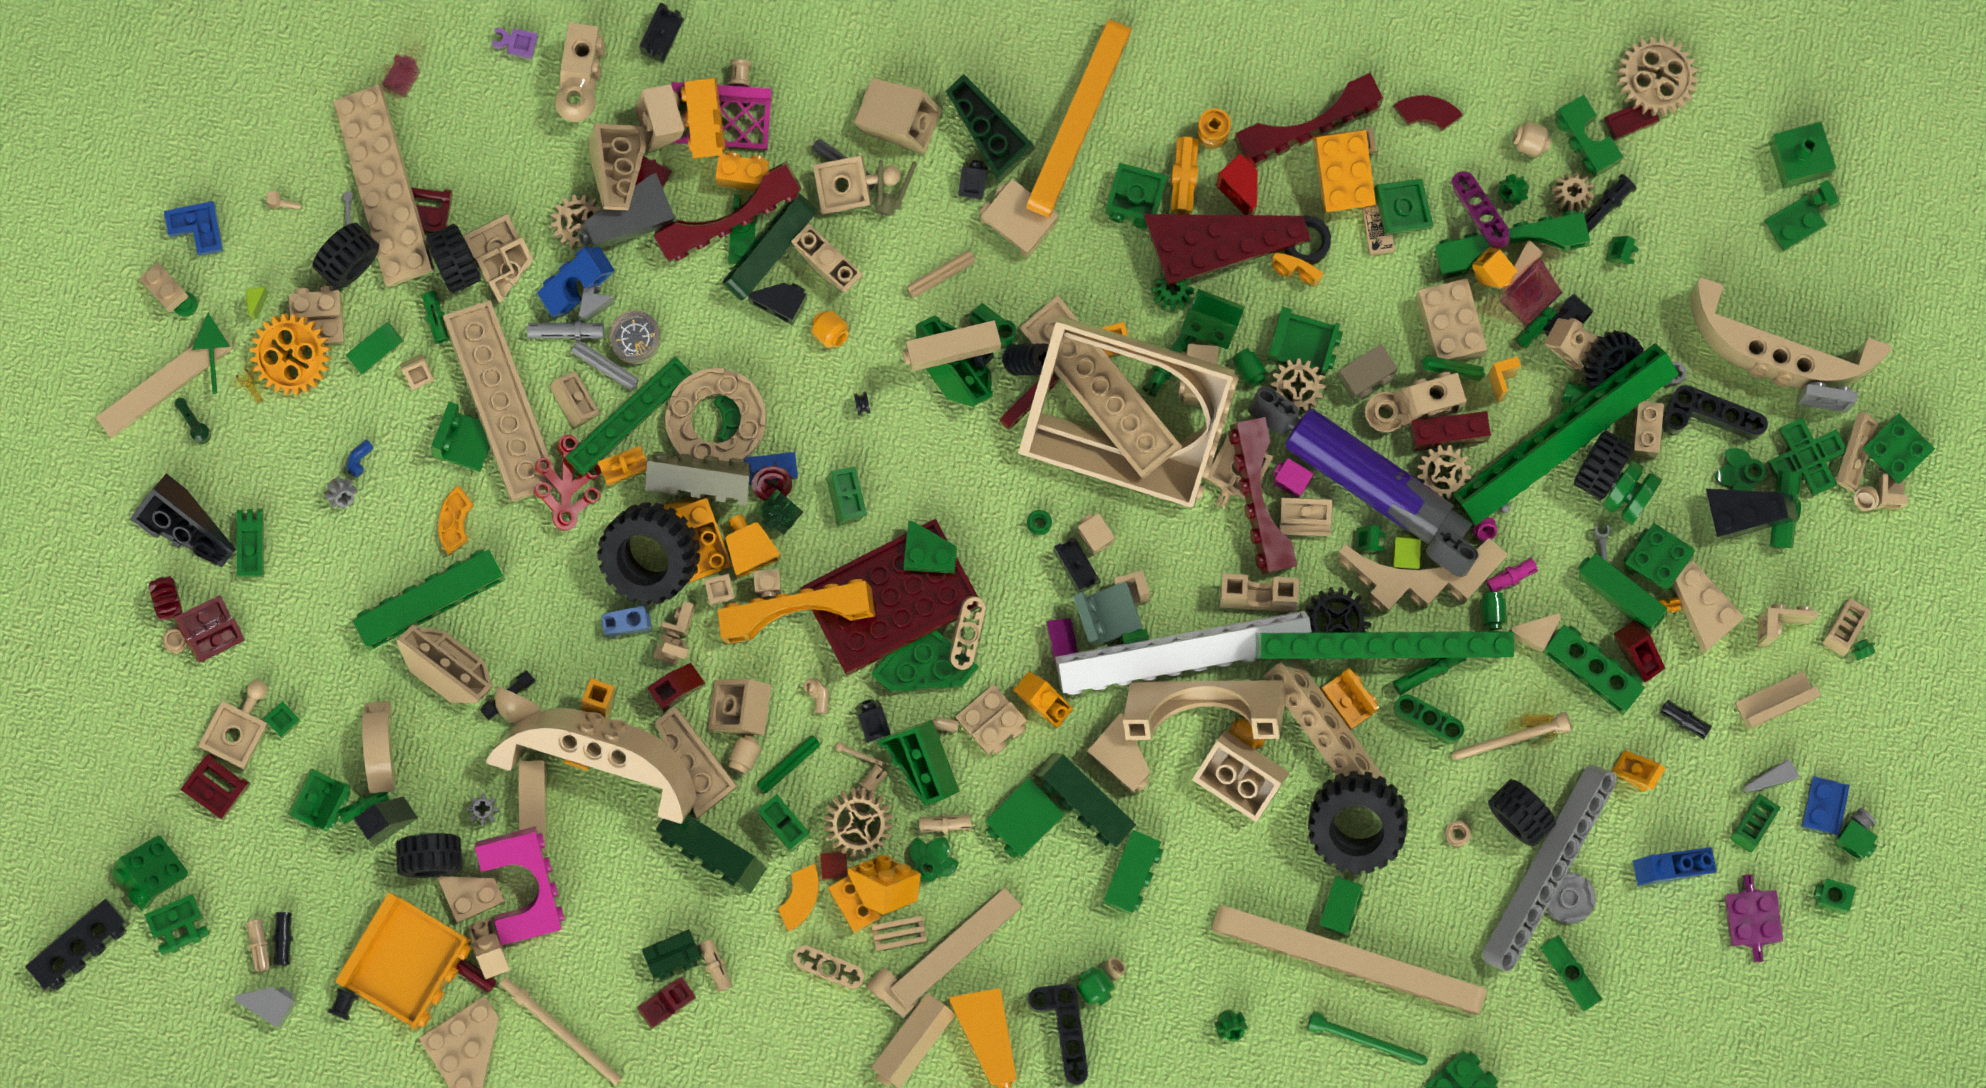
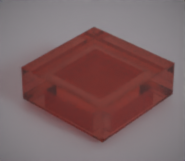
(833, 865)

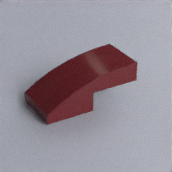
(666, 1003)

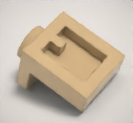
(683, 618)
(670, 649)

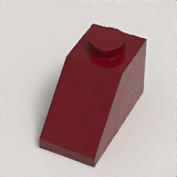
(1639, 650)

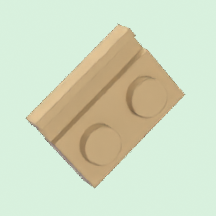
(1306, 516)

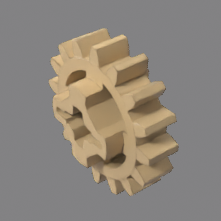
(569, 215)
(1309, 386)
(1436, 461)

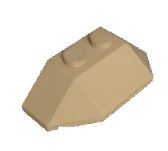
(445, 664)

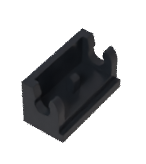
(661, 33)
(1076, 565)

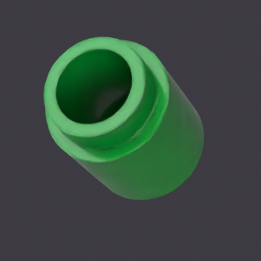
(1249, 367)
(1493, 610)

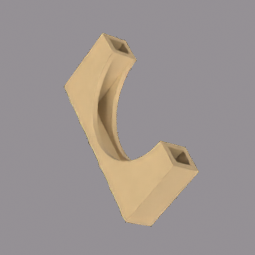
(1154, 702)

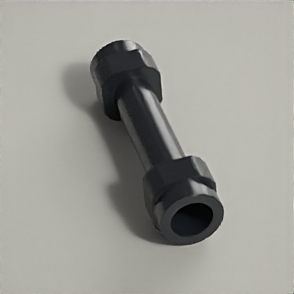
(524, 680)

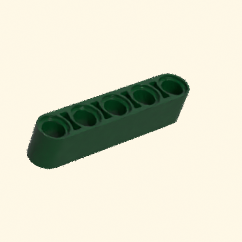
(769, 247)

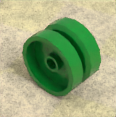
(1633, 493)

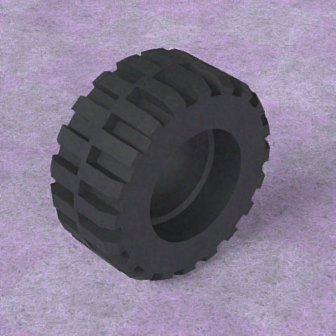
(630, 576)
(1353, 852)

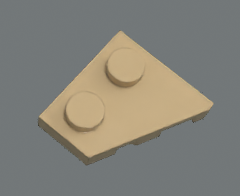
(470, 895)

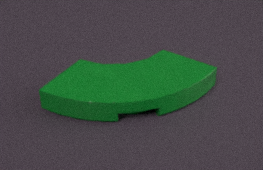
(730, 415)

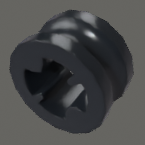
(862, 403)

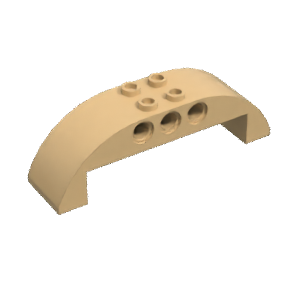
(1737, 340)
(604, 746)

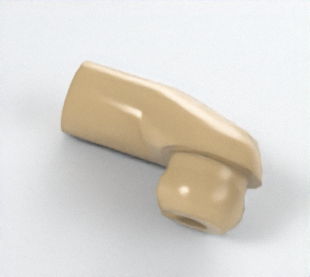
(819, 693)
(946, 724)

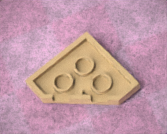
(464, 1045)

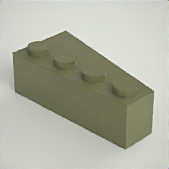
(698, 476)

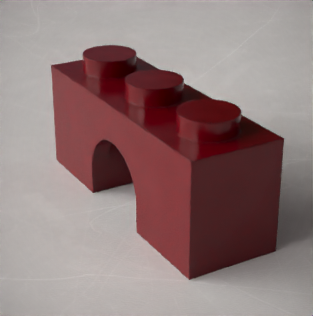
(1463, 428)

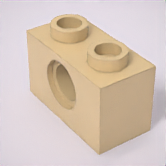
(1647, 430)

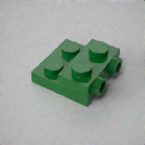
(1135, 194)
(1463, 1073)

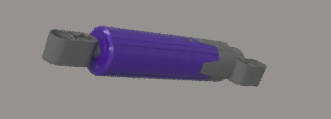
(1371, 479)

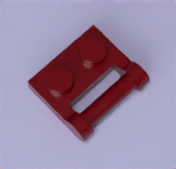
(434, 217)
(211, 794)

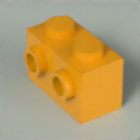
(740, 171)
(851, 905)

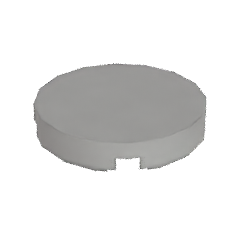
(1572, 900)

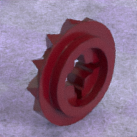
(760, 483)

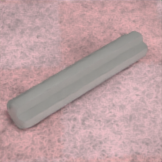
(605, 365)

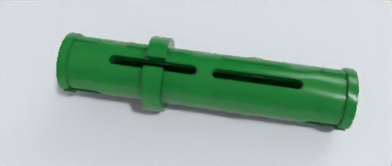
(1161, 375)
(1425, 673)

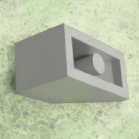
(269, 1004)

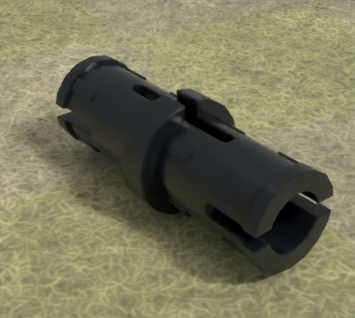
(1685, 719)
(282, 938)

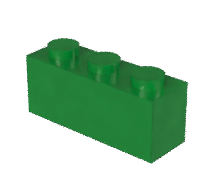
(1133, 873)

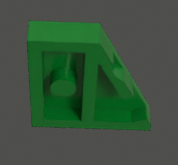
(928, 551)

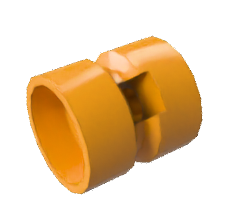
(1213, 128)

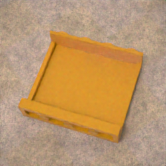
(404, 961)

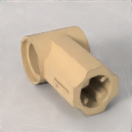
(880, 987)

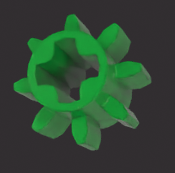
(1513, 189)
(1231, 1025)

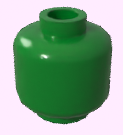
(1095, 986)

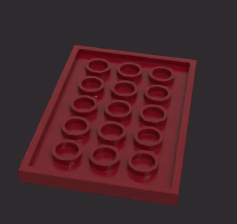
(904, 603)

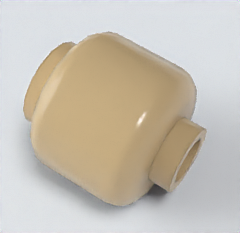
(1531, 139)

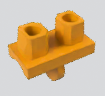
(623, 465)

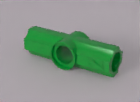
(1783, 534)
(1581, 987)

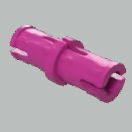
(1512, 575)

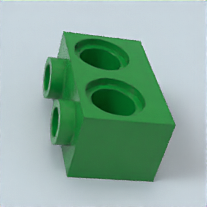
(783, 823)

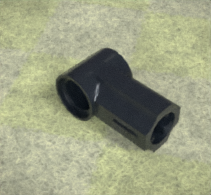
(1572, 308)

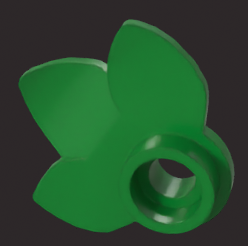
(1737, 473)
(932, 855)

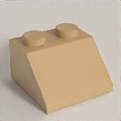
(660, 116)
(739, 706)

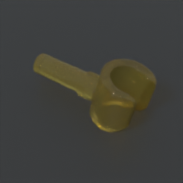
(250, 386)

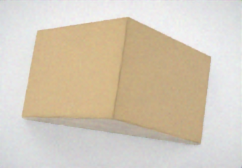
(1537, 632)

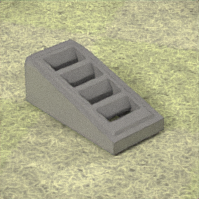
(1780, 774)

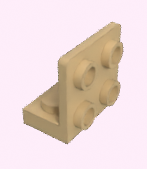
(1772, 618)

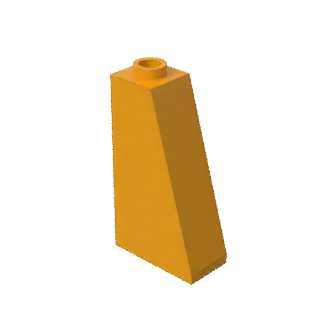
(986, 1029)

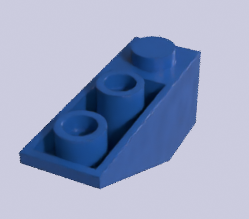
(1674, 866)

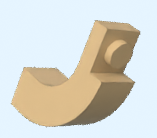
(378, 747)

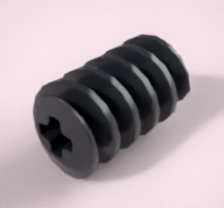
(1024, 358)

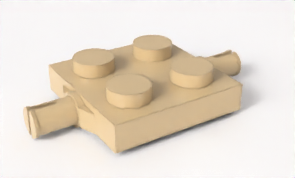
(1226, 476)

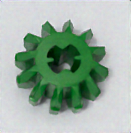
(1164, 295)

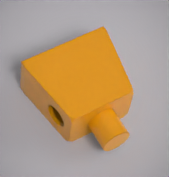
(749, 547)

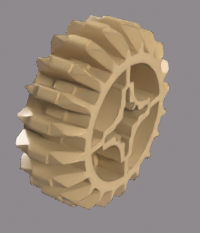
(868, 841)

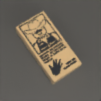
(1377, 241)

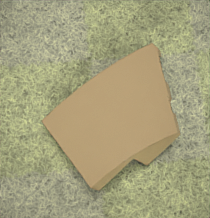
(499, 254)

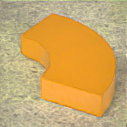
(452, 520)
(802, 897)

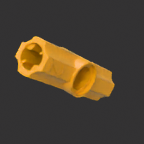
(1184, 175)

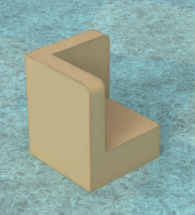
(1891, 493)
(1137, 585)
(719, 590)

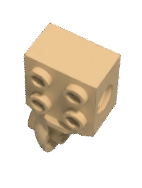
(580, 73)
(1416, 403)

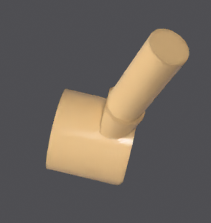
(274, 201)

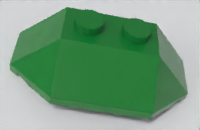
(959, 379)

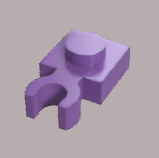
(519, 44)

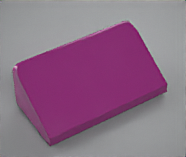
(1061, 637)

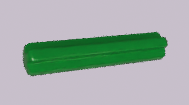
(1443, 365)
(788, 764)

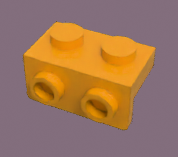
(1350, 698)

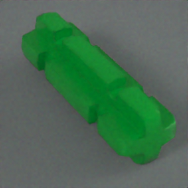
(1536, 327)

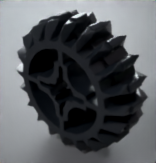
(1608, 356)
(1328, 612)

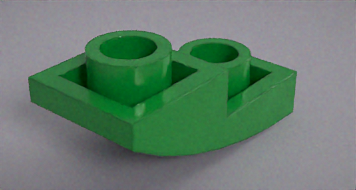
(374, 348)

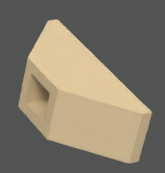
(826, 259)

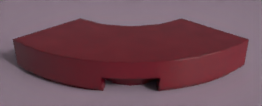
(1428, 109)

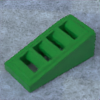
(1747, 837)

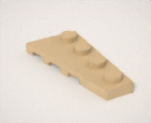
(708, 775)

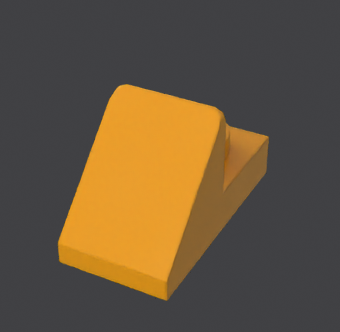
(1638, 770)

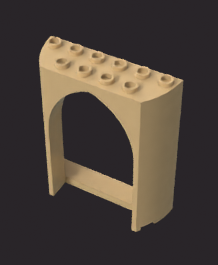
(1093, 451)

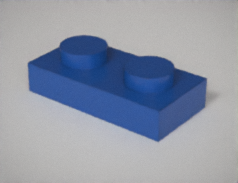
(782, 460)

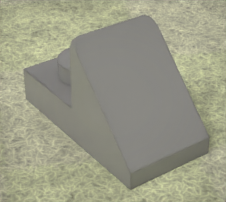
(593, 303)

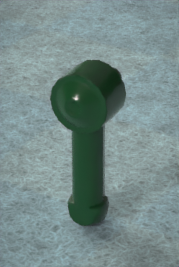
(199, 432)

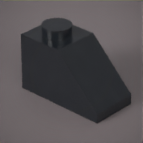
(780, 300)

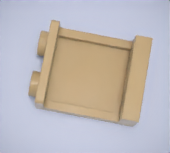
(1015, 222)

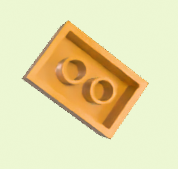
(1344, 170)

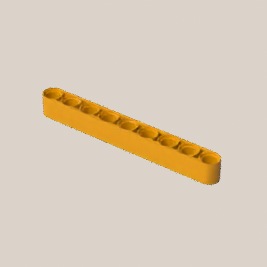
(1078, 118)

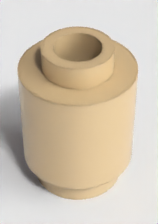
(744, 754)

